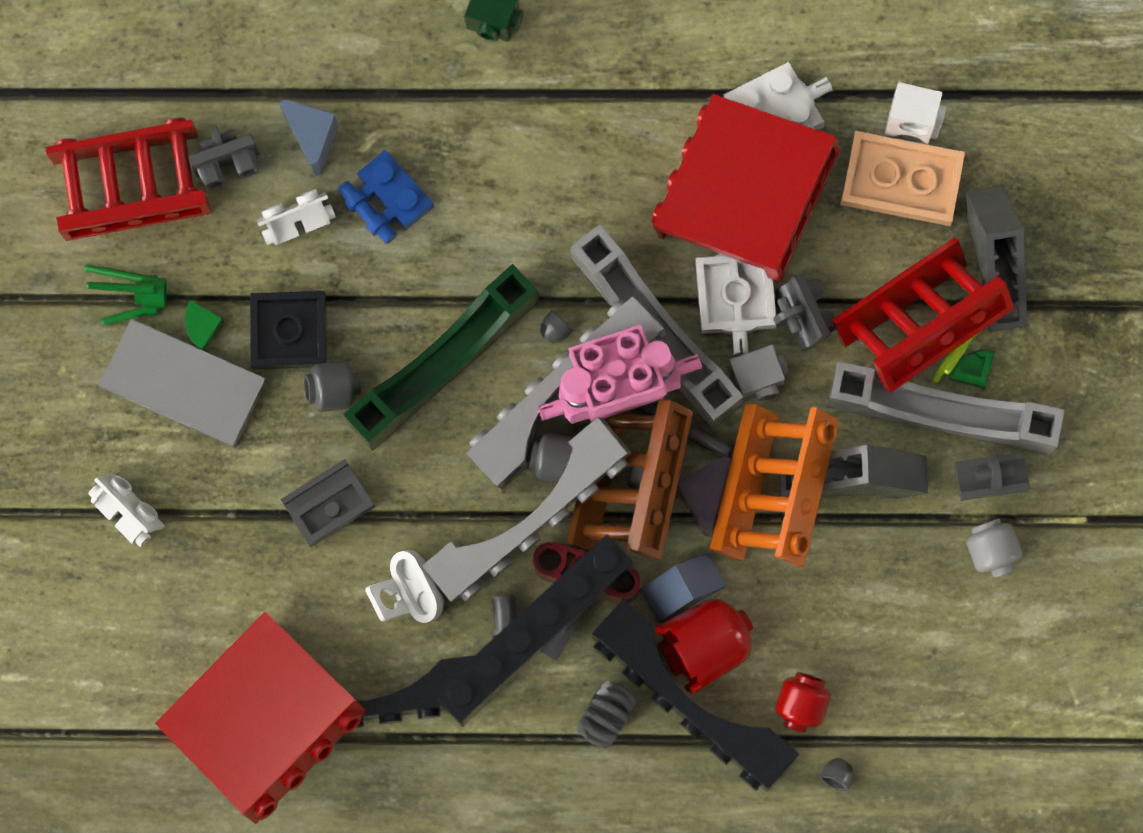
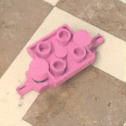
(617, 376)

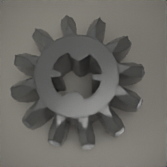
(606, 714)

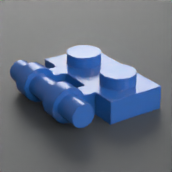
(394, 189)

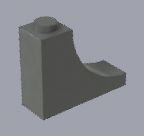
(999, 248)
(870, 472)

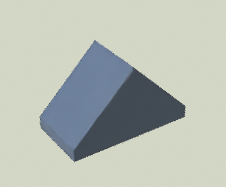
(313, 131)
(683, 586)

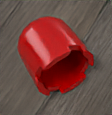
(706, 642)

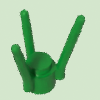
(147, 290)

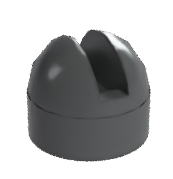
(554, 328)
(837, 774)

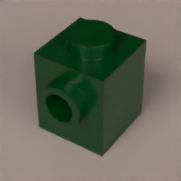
(493, 18)

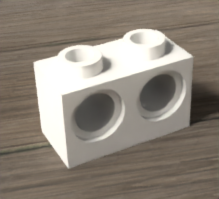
(915, 114)

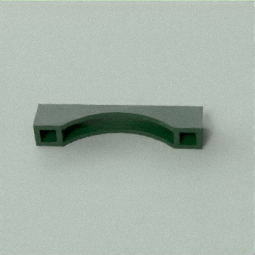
(408, 390)

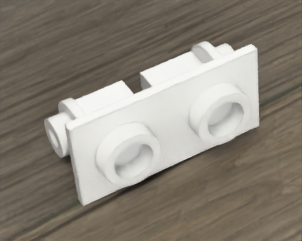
(308, 210)
(115, 495)

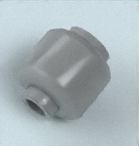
(994, 547)

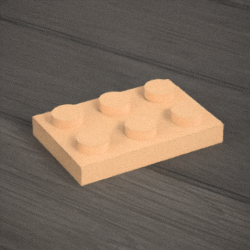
(903, 178)

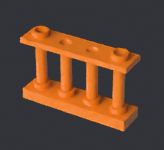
(746, 477)

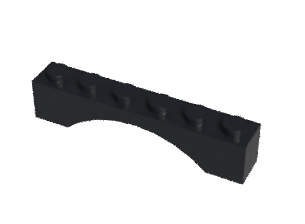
(533, 629)
(413, 699)
(752, 749)

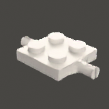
(783, 96)
(734, 299)

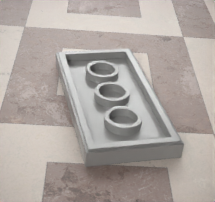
(182, 383)

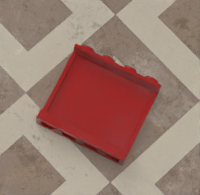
(746, 185)
(260, 718)

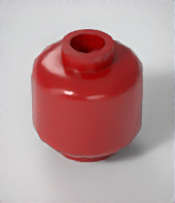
(803, 702)

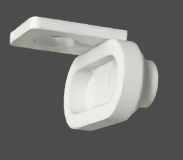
(412, 588)

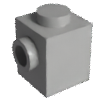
(759, 373)

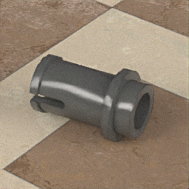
(504, 612)

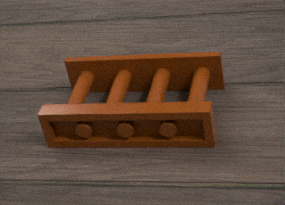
(657, 487)

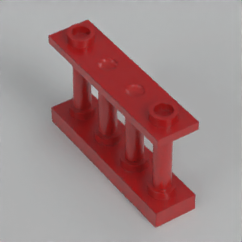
(115, 214)
(938, 337)

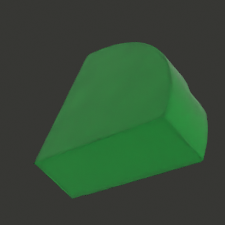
(201, 325)
(973, 369)

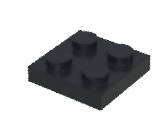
(288, 329)

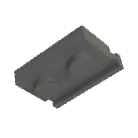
(327, 503)

